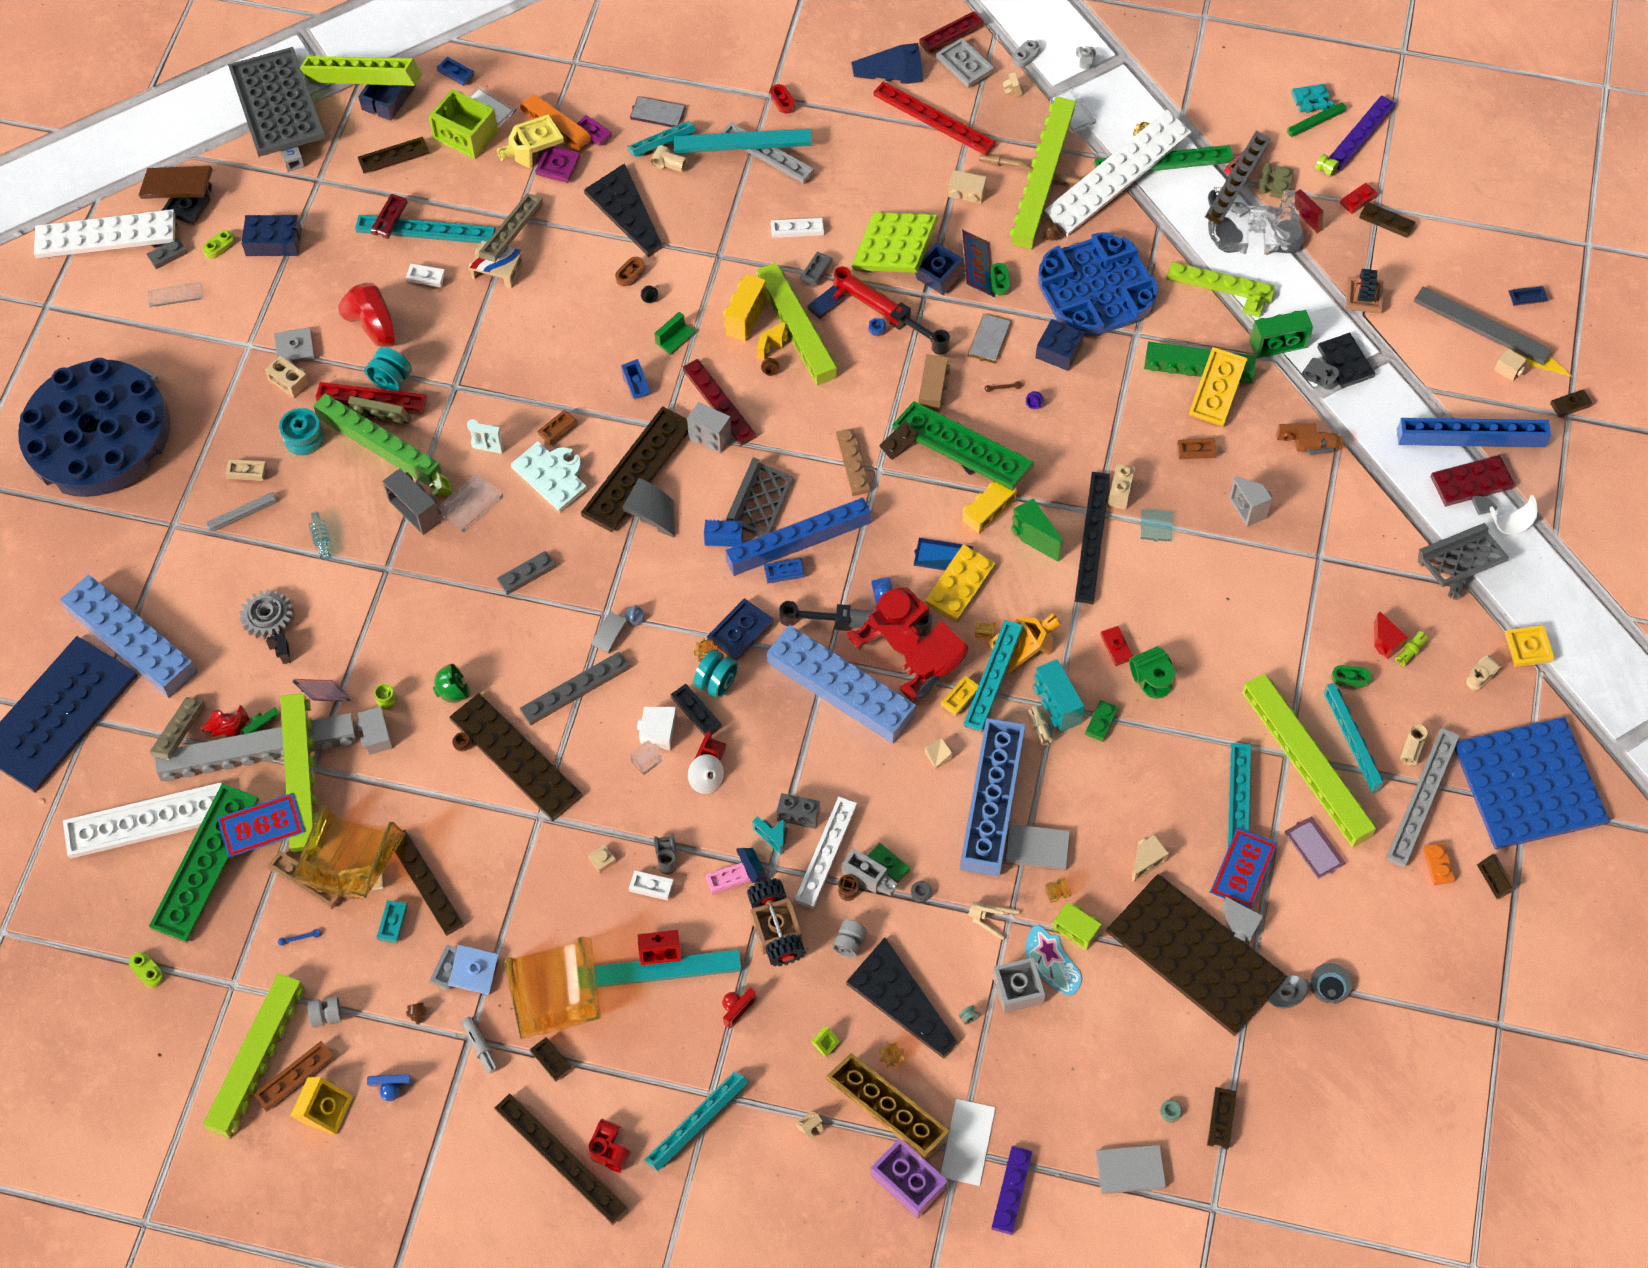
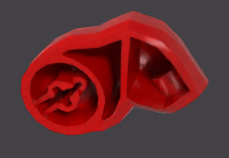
(367, 305)

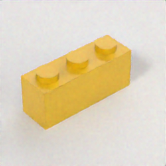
(988, 506)

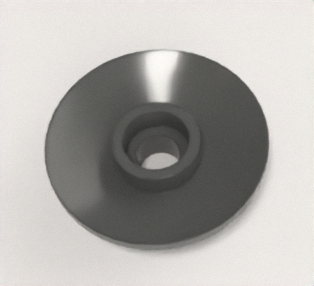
(1289, 992)

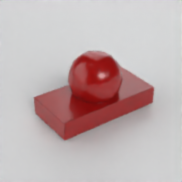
(737, 1005)

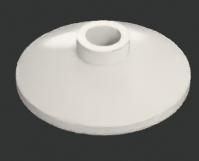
(699, 772)

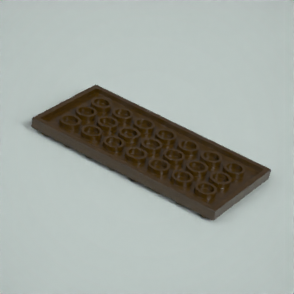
(1196, 954)

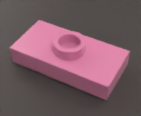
(727, 878)

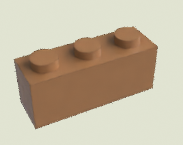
(934, 382)

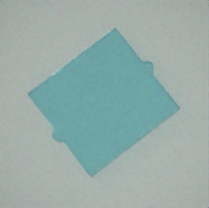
(1156, 525)

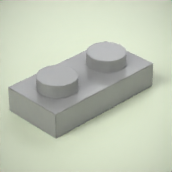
(443, 969)

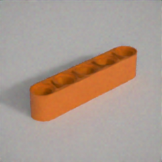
(572, 133)

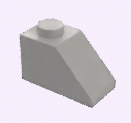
(1241, 920)

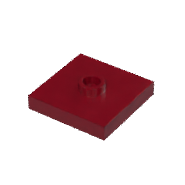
(1309, 211)

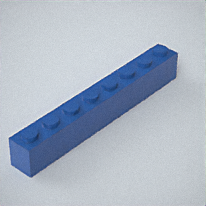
(1473, 432)
(798, 536)

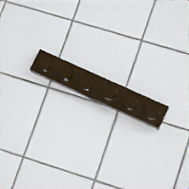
(428, 886)

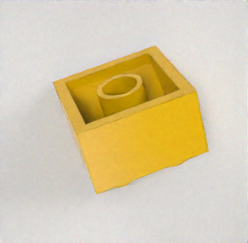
(321, 1105)

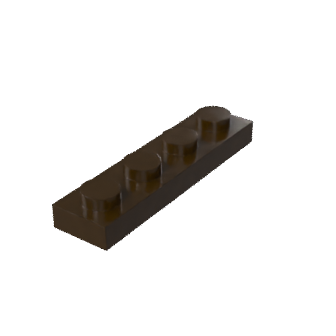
(393, 154)

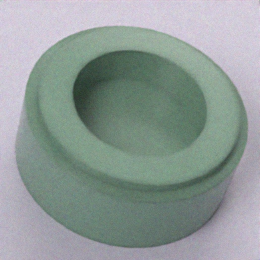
(1170, 1111)

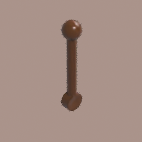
(1017, 385)

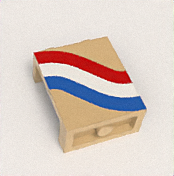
(506, 266)

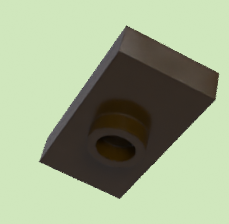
(1571, 403)
(1496, 876)
(550, 1059)

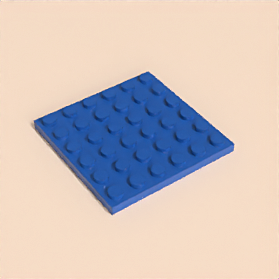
(1530, 783)

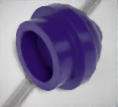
(1034, 400)

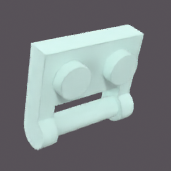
(490, 436)

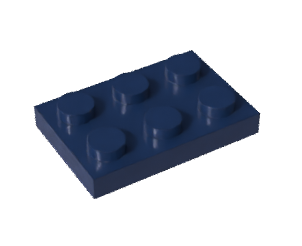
(740, 629)

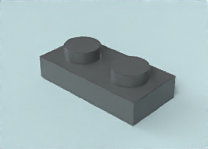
(166, 253)

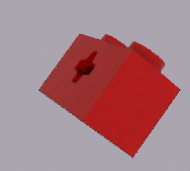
(659, 947)

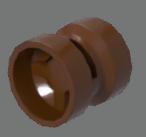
(846, 891)

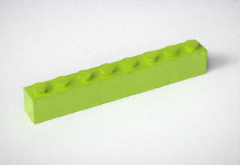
(361, 70)
(799, 327)
(299, 762)
(253, 1056)

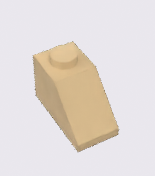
(1148, 856)

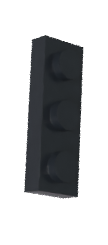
(695, 710)

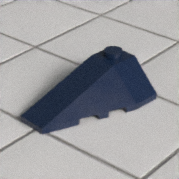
(896, 63)

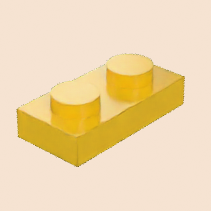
(960, 696)

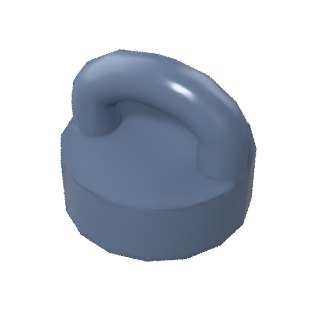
(634, 615)

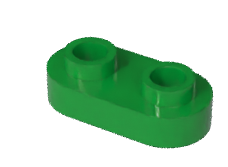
(1000, 282)
(1350, 676)

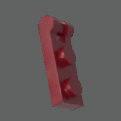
(389, 216)

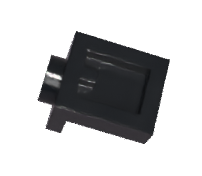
(281, 647)

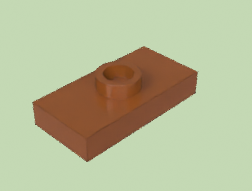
(557, 427)

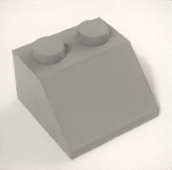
(1250, 500)

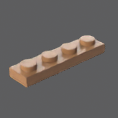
(852, 462)
(285, 867)

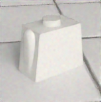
(657, 726)

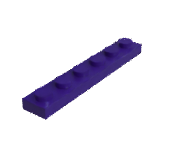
(1362, 131)

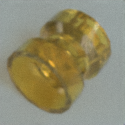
(1057, 890)

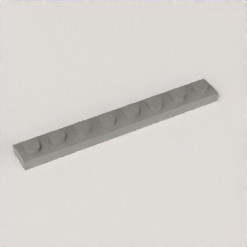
(1422, 798)

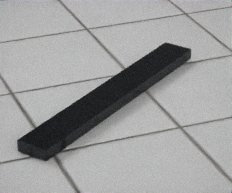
(1092, 538)

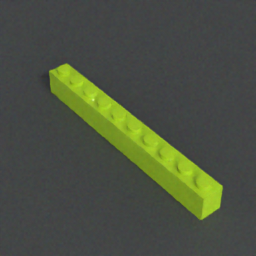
(1043, 172)
(1309, 760)

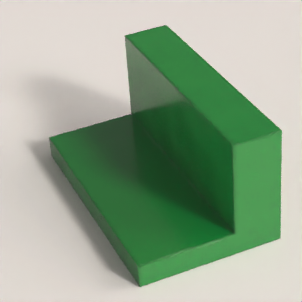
(673, 334)

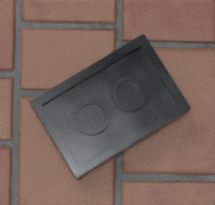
(1347, 358)

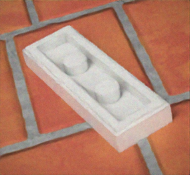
(797, 227)

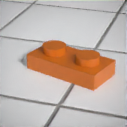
(1438, 864)

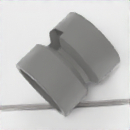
(850, 936)
(325, 1011)

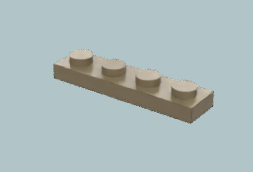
(177, 728)

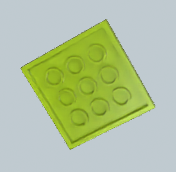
(895, 242)

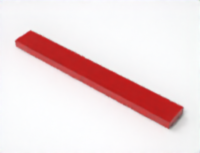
(934, 118)

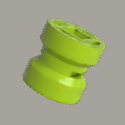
(1326, 164)
(385, 696)

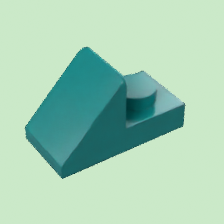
(773, 836)

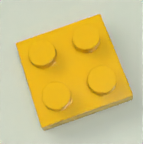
(1529, 646)

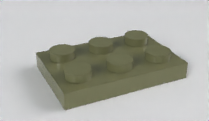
(379, 410)

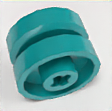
(388, 369)
(301, 431)
(715, 673)

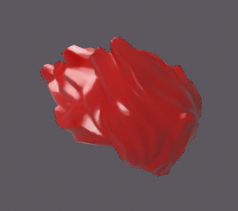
(226, 723)

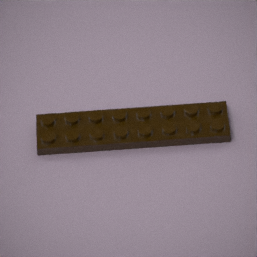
(641, 461)
(516, 757)

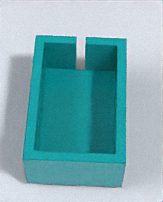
(1058, 696)

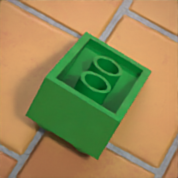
(1036, 530)

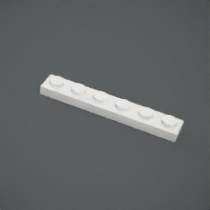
(825, 853)

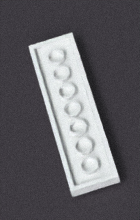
(104, 233)
(138, 821)

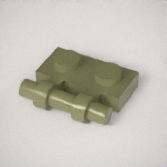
(1282, 180)

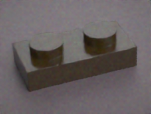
(898, 440)

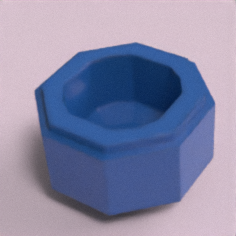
(877, 326)

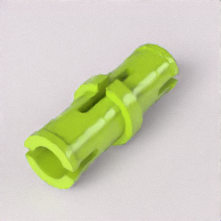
(1411, 648)

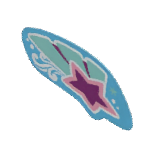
(1052, 961)

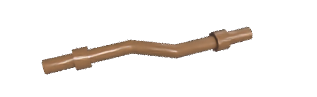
(997, 160)

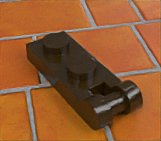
(1221, 1117)

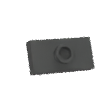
(816, 269)

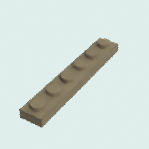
(510, 227)

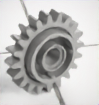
(253, 614)

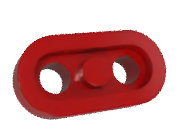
(784, 101)

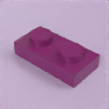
(598, 133)

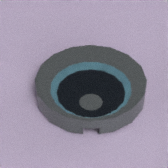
(1331, 983)

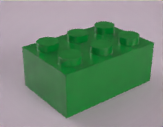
(1281, 333)

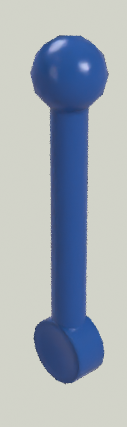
(315, 933)

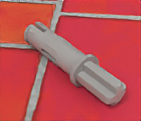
(479, 1044)

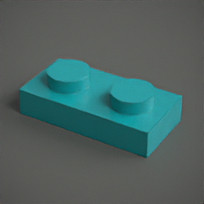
(392, 921)

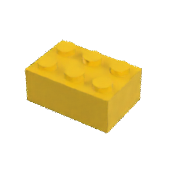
(745, 307)

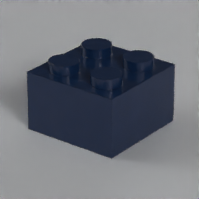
(940, 268)
(1059, 344)

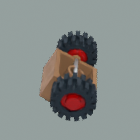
(775, 922)

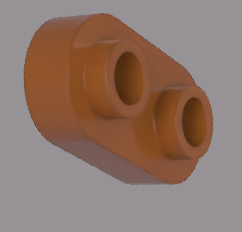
(627, 274)

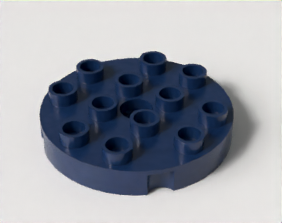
(127, 437)

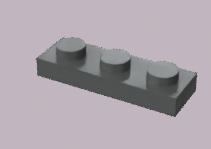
(526, 572)

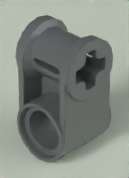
(1319, 372)
(665, 850)

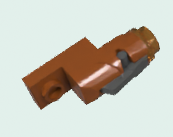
(1308, 439)

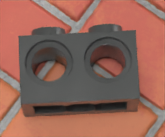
(798, 810)

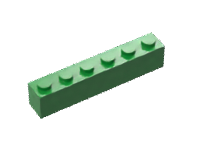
(1188, 360)

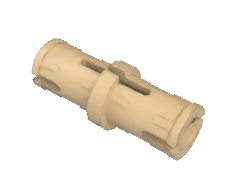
(1040, 725)

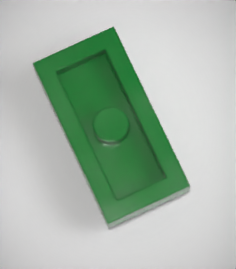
(1101, 720)

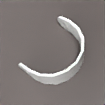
(1516, 521)

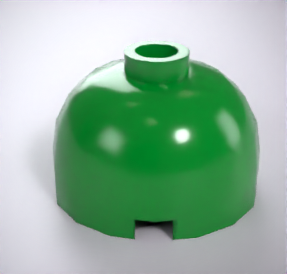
(450, 685)

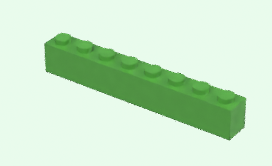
(376, 439)

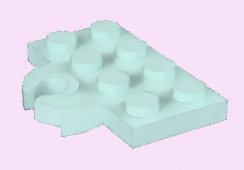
(551, 474)

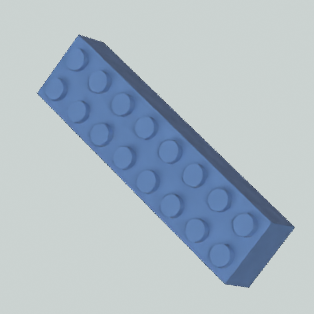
(128, 636)
(841, 684)
(992, 797)

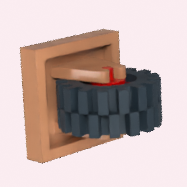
(1364, 292)

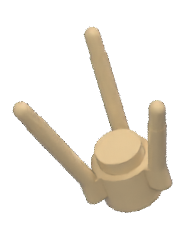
(979, 911)

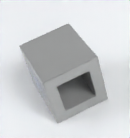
(292, 159)

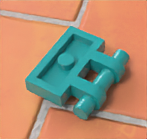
(1312, 98)

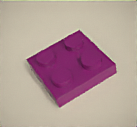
(558, 164)

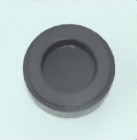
(920, 891)

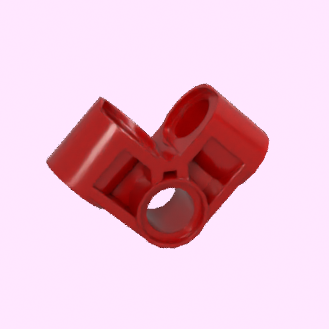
(613, 1155)

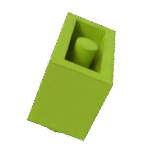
(1077, 925)

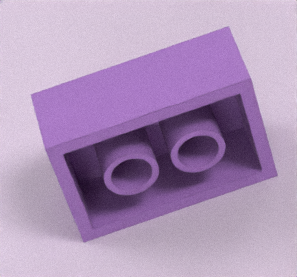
(908, 1178)

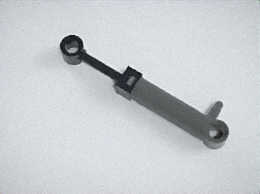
(844, 617)

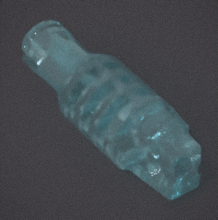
(320, 536)

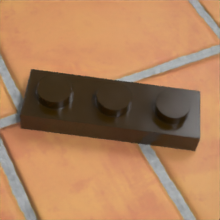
(1387, 219)

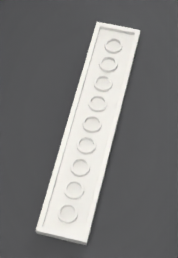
(1117, 173)

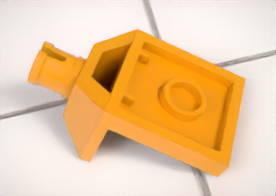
(1034, 638)

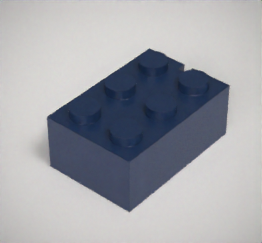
(384, 99)
(271, 235)

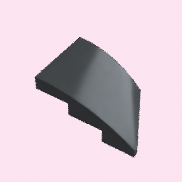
(651, 506)

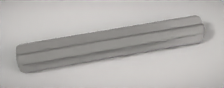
(241, 511)

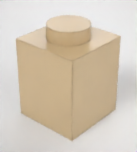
(1510, 365)

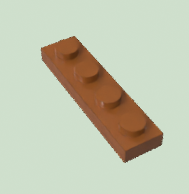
(293, 1076)

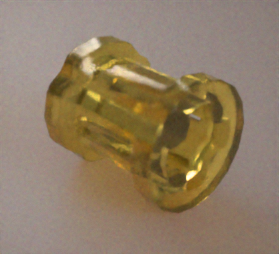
(984, 629)

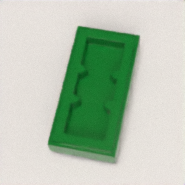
(259, 719)
(895, 867)

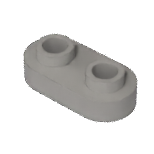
(1028, 51)

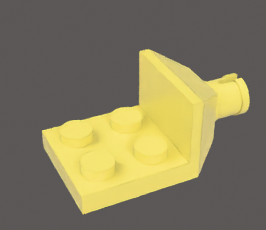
(530, 138)

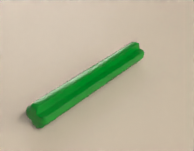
(1316, 119)

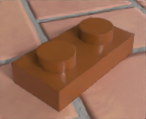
(1196, 448)

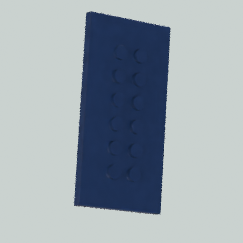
(59, 711)

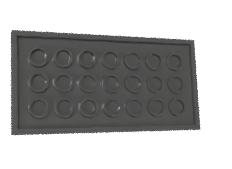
(276, 101)

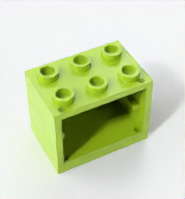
(463, 123)

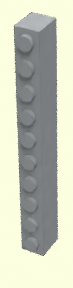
(251, 748)

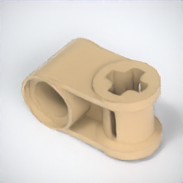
(1483, 672)

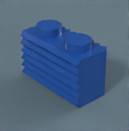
(723, 533)

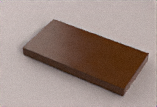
(175, 182)

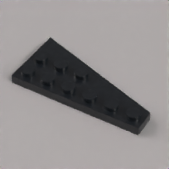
(622, 204)
(892, 989)

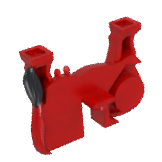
(929, 658)

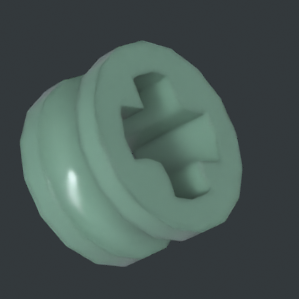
(969, 1014)

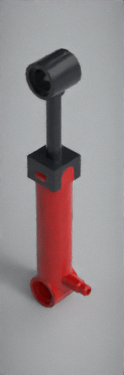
(897, 313)

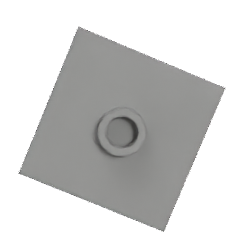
(295, 345)

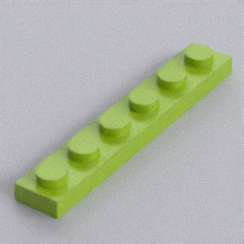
(1219, 281)

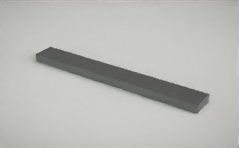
(1482, 325)

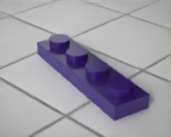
(1011, 1190)

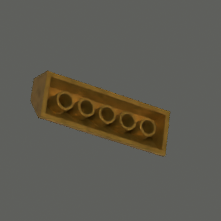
(889, 1106)

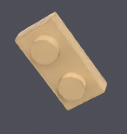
(245, 470)

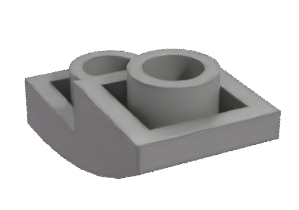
(609, 631)

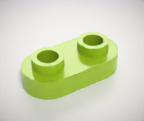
(220, 243)
(145, 968)

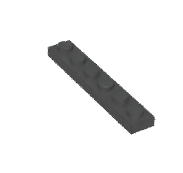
(574, 688)

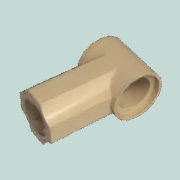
(664, 158)
(1413, 745)

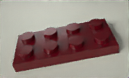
(1472, 479)

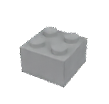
(709, 427)
(1018, 985)

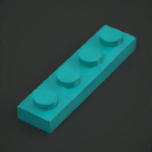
(651, 143)

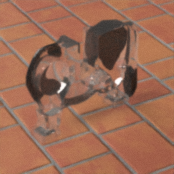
(1279, 226)

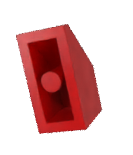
(1387, 637)

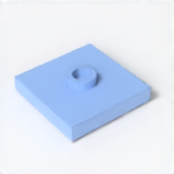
(473, 969)

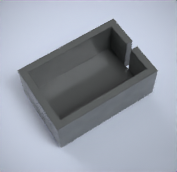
(412, 501)

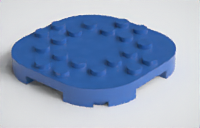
(1097, 284)

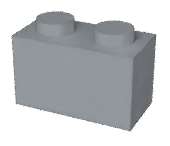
(374, 730)

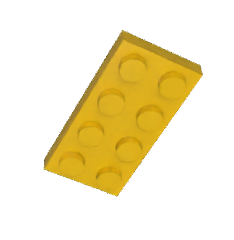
(1217, 386)
(959, 583)

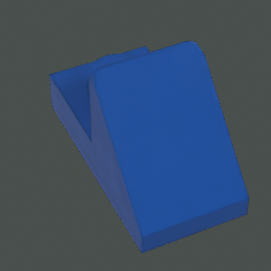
(635, 379)

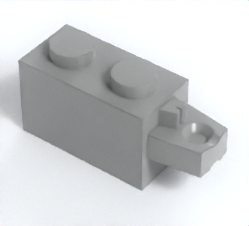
(868, 873)

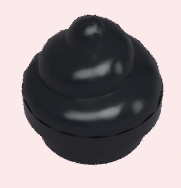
(649, 294)

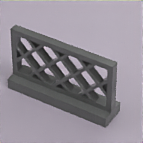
(746, 489)
(1455, 545)

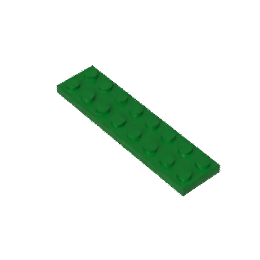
(966, 446)
(199, 869)

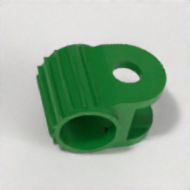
(1153, 670)

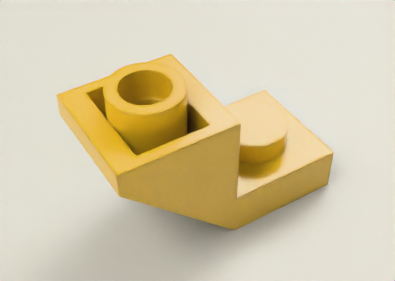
(772, 337)

